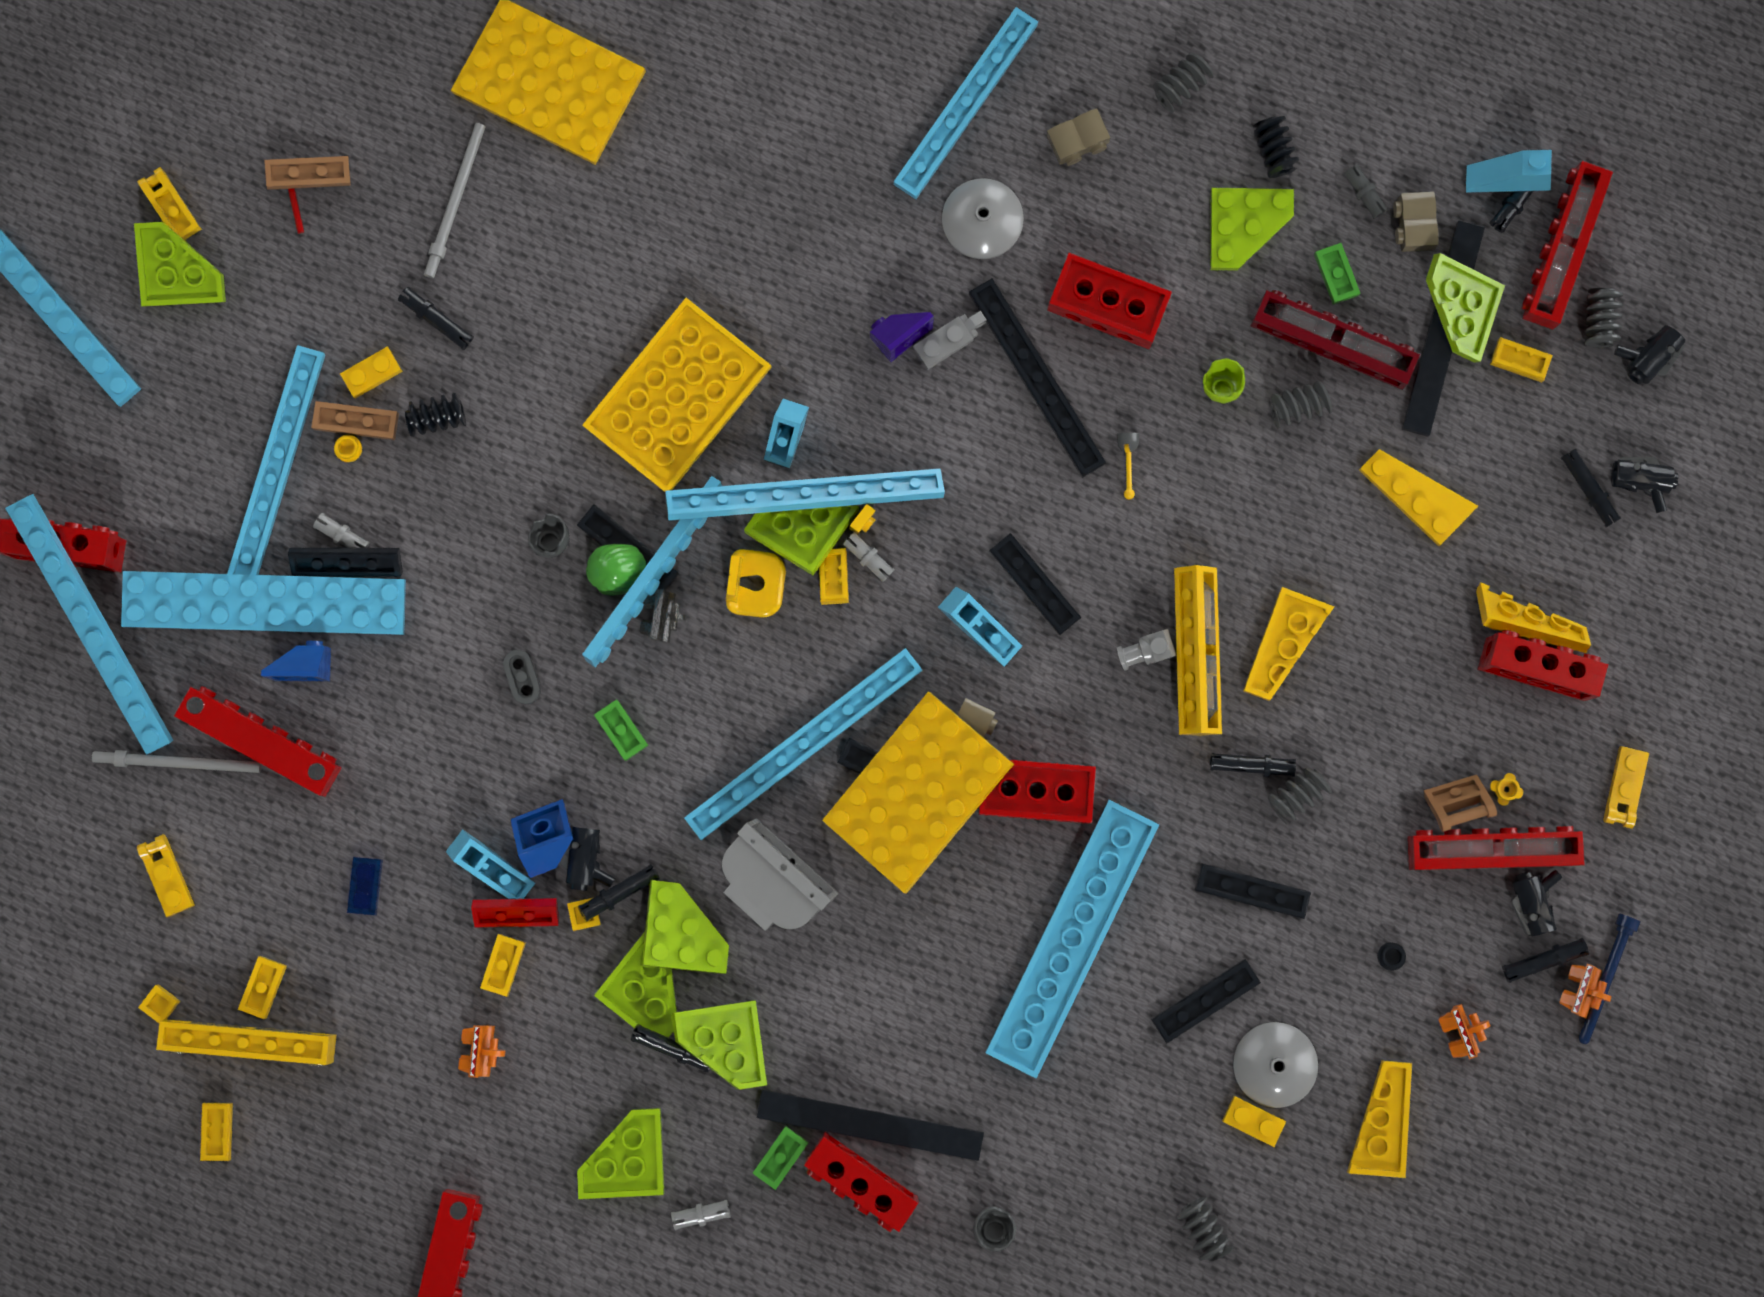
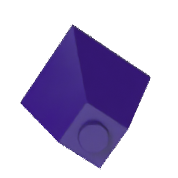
(900, 332)

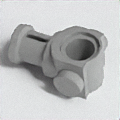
(1150, 649)

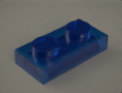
(364, 886)

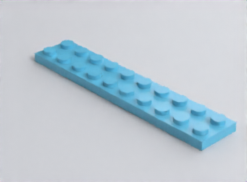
(263, 602)
(1072, 939)

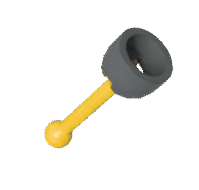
(1128, 443)

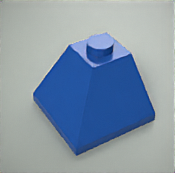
(301, 664)
(542, 837)

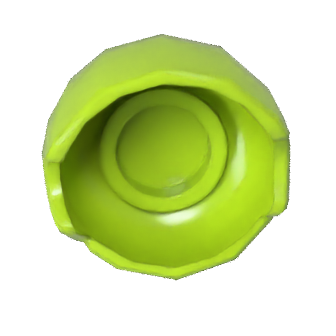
(1224, 381)

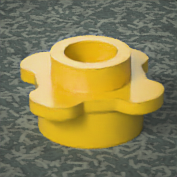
(1514, 789)

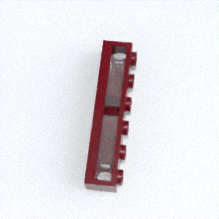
(1335, 340)

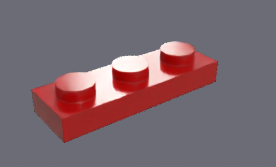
(515, 912)

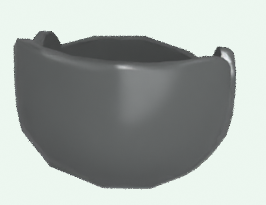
(549, 536)
(994, 1229)

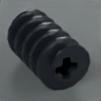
(1275, 146)
(434, 415)

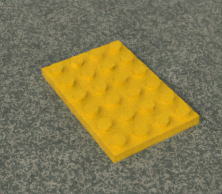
(548, 80)
(677, 395)
(917, 792)

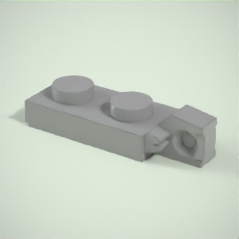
(948, 339)

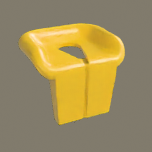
(749, 602)

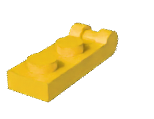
(169, 204)
(1626, 786)
(166, 876)

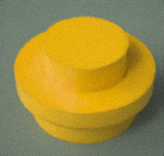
(348, 448)

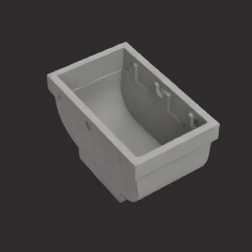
(769, 884)

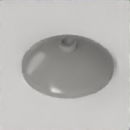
(977, 235)
(1255, 1064)

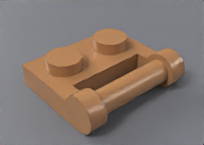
(1458, 796)

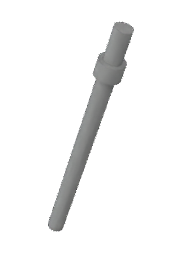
(438, 250)
(122, 758)

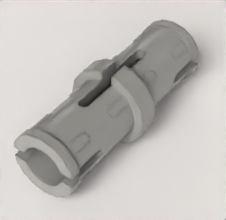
(339, 533)
(868, 557)
(700, 1214)

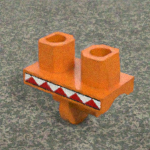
(1589, 992)
(1467, 1043)
(483, 1051)

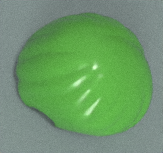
(615, 568)

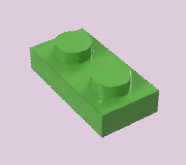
(1337, 273)
(621, 730)
(780, 1157)

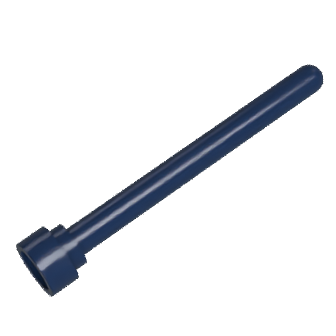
(1626, 927)

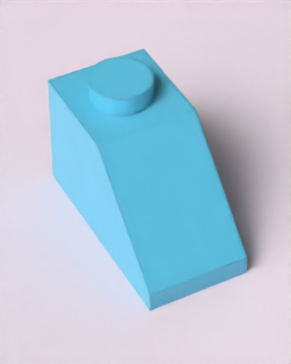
(785, 432)

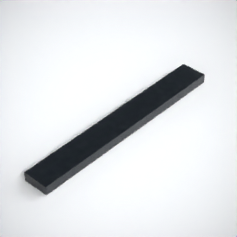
(1436, 349)
(1037, 378)
(870, 1124)

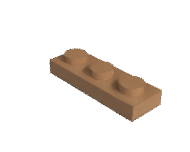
(307, 172)
(355, 420)

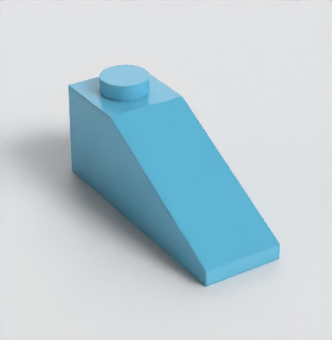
(1512, 172)
(979, 625)
(489, 866)

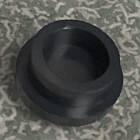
(1391, 956)

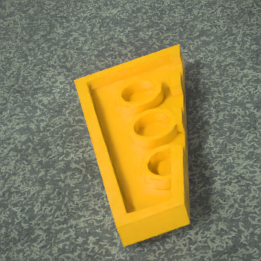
(1420, 498)
(1502, 613)
(1287, 634)
(1384, 1129)

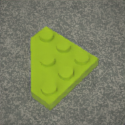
(1245, 222)
(173, 270)
(1464, 304)
(802, 535)
(680, 933)
(640, 992)
(725, 1041)
(627, 1160)

